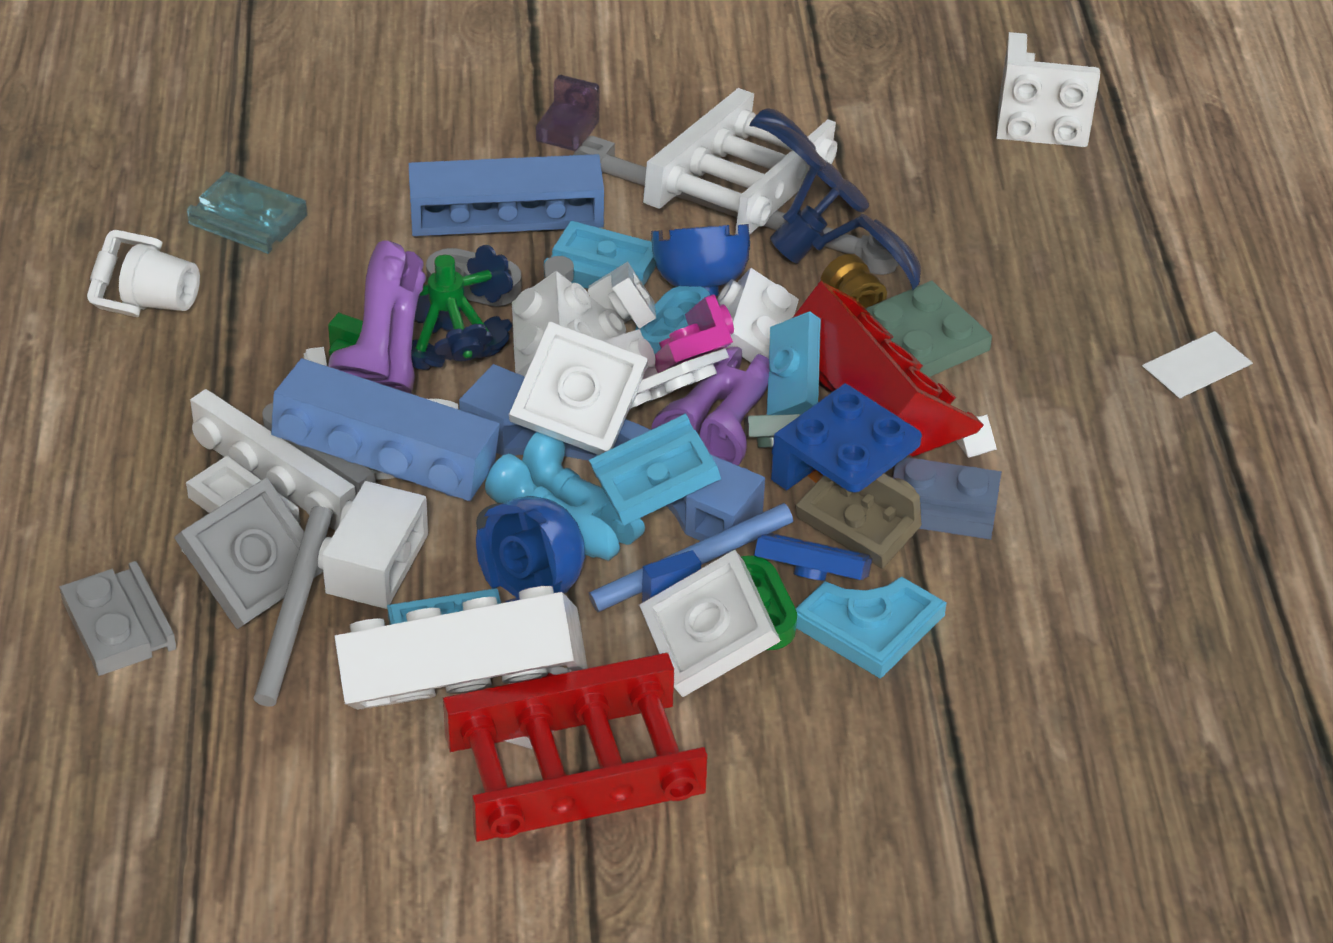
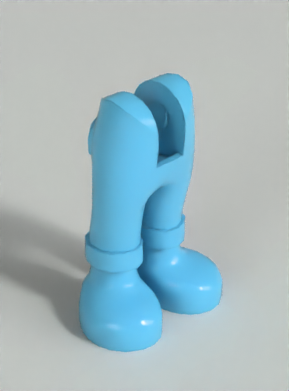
(543, 476)

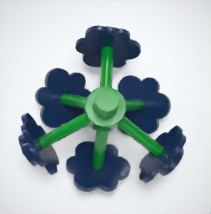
(443, 301)

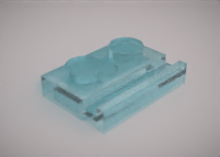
(247, 212)

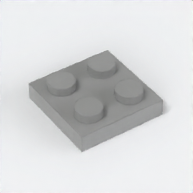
(245, 551)

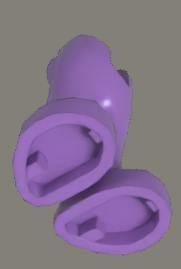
(390, 308)
(739, 390)

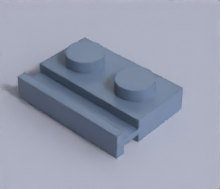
(953, 496)

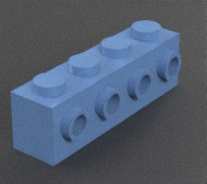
(505, 194)
(385, 429)

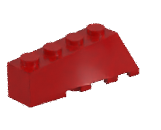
(861, 354)

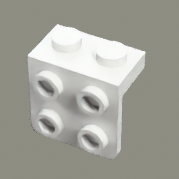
(562, 303)

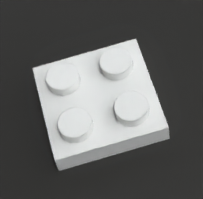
(578, 389)
(710, 622)

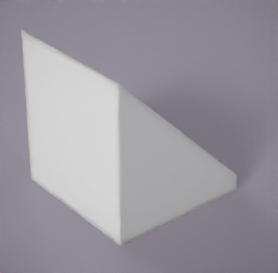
(980, 442)

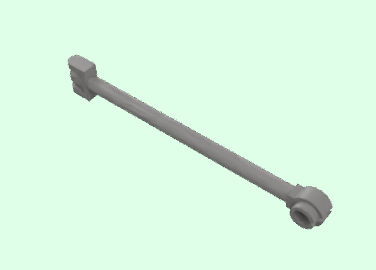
(867, 248)

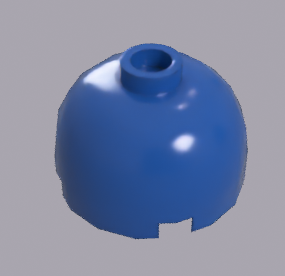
(701, 255)
(530, 546)

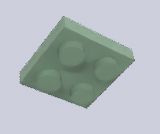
(932, 327)

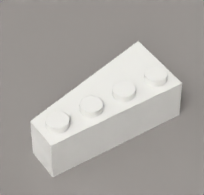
(459, 648)

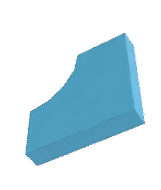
(870, 625)

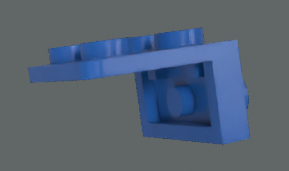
(844, 440)

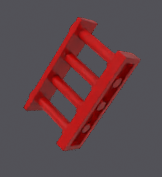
(564, 702)

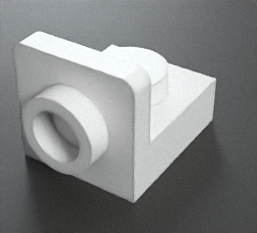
(625, 295)

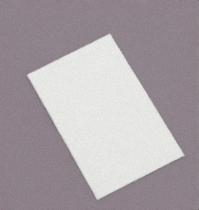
(1197, 364)

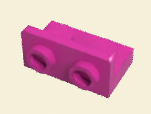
(707, 332)

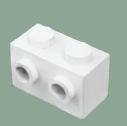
(374, 544)

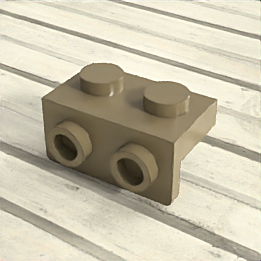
(866, 521)

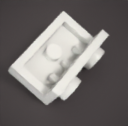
(755, 307)

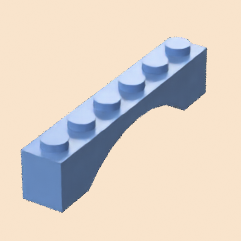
(700, 514)

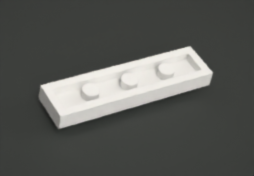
(264, 455)

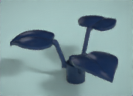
(805, 227)

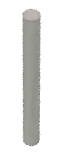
(292, 607)

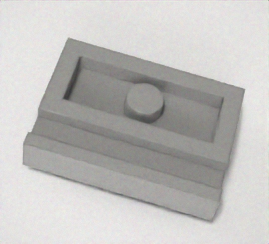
(117, 618)

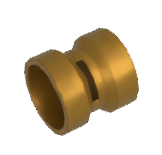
(854, 280)

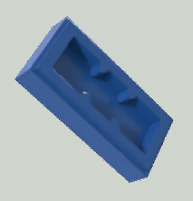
(813, 559)

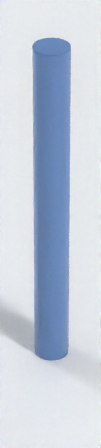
(705, 550)

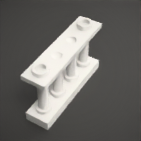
(722, 133)

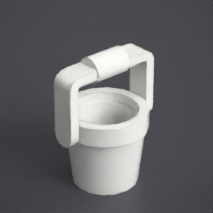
(146, 276)

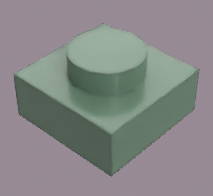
(765, 426)

